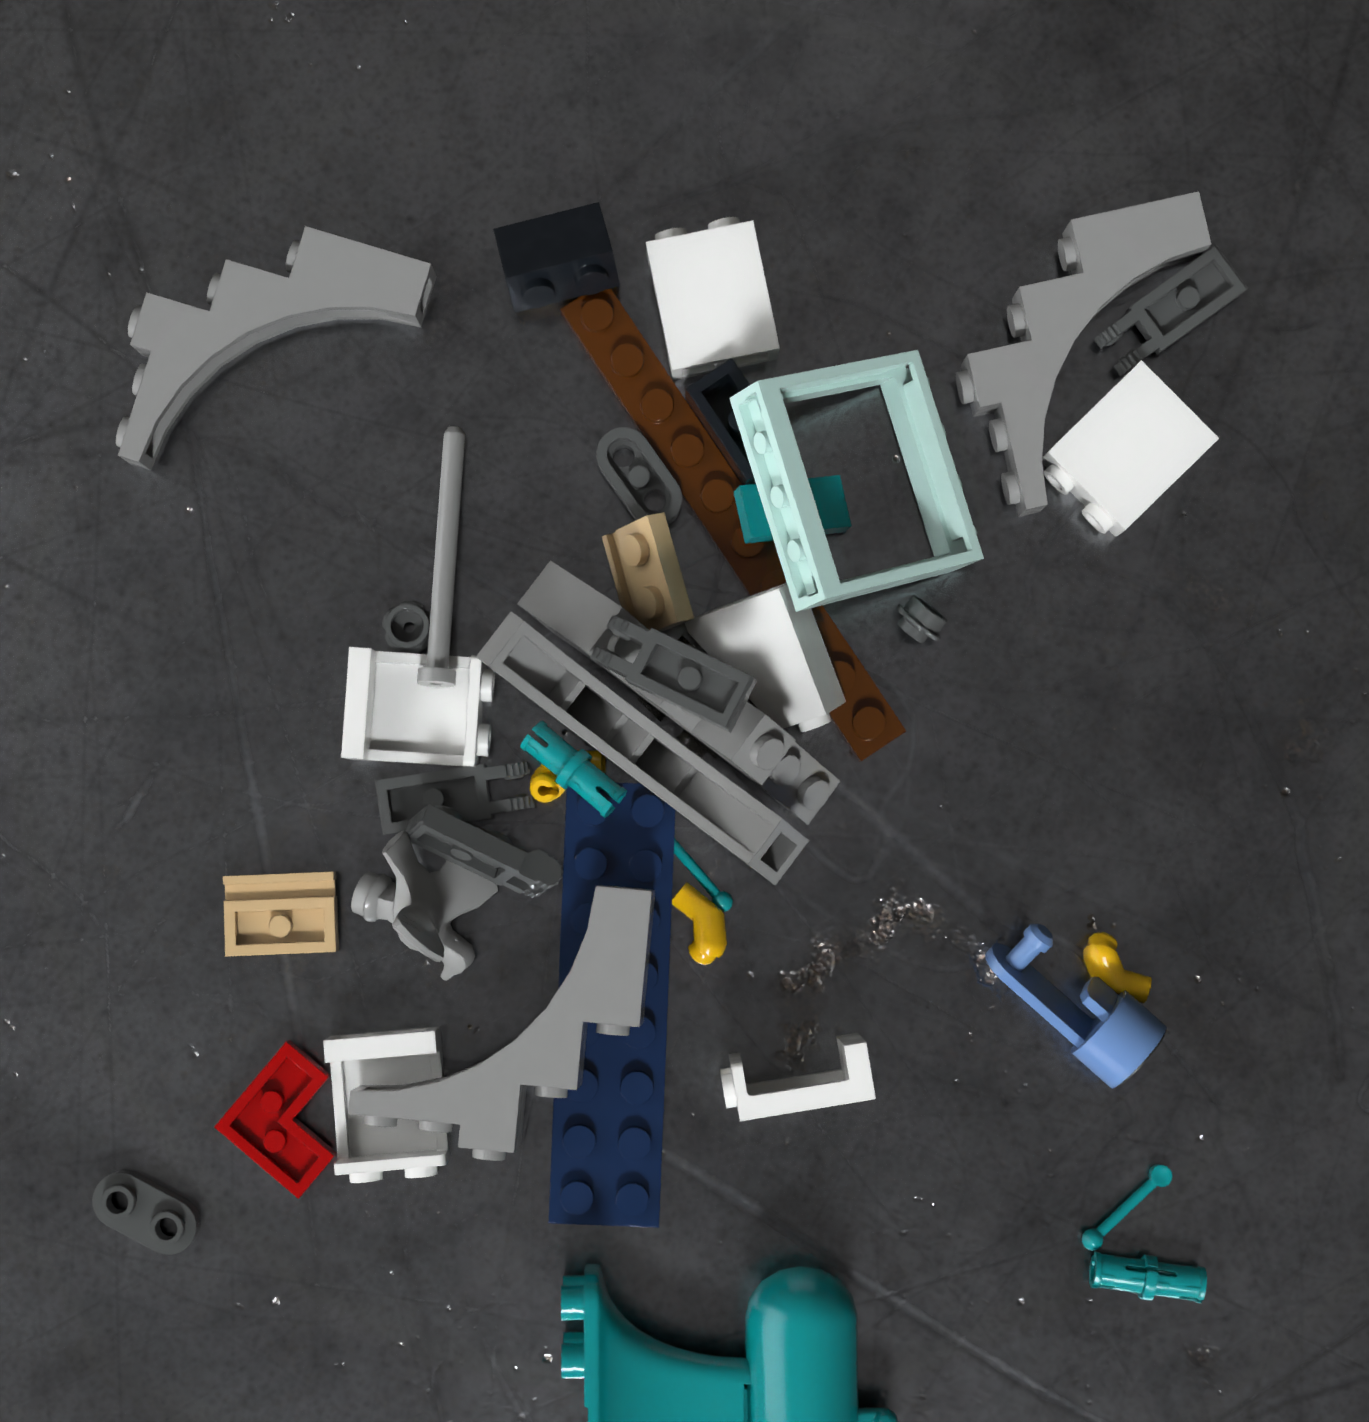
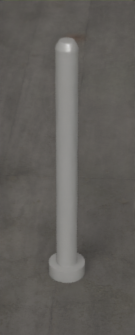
(436, 671)

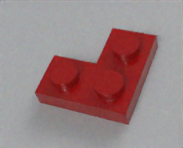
(266, 1122)

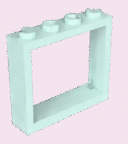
(789, 498)

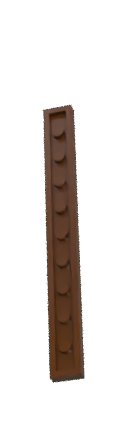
(709, 489)

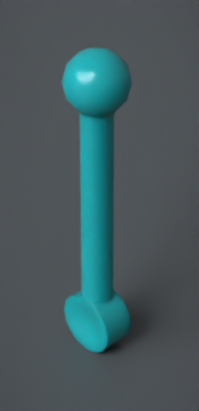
(720, 898)
(1158, 1175)

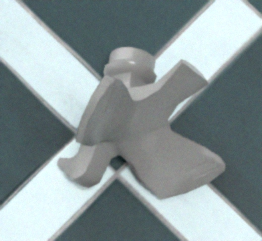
(423, 903)

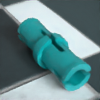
(573, 769)
(1148, 1277)

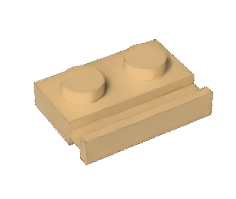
(648, 573)
(280, 914)

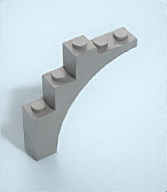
(248, 305)
(1017, 380)
(753, 747)
(642, 748)
(489, 1097)

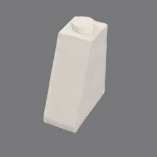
(779, 650)

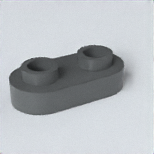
(641, 477)
(146, 1207)

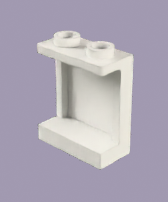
(712, 297)
(1127, 450)
(407, 722)
(384, 1059)
(803, 1092)

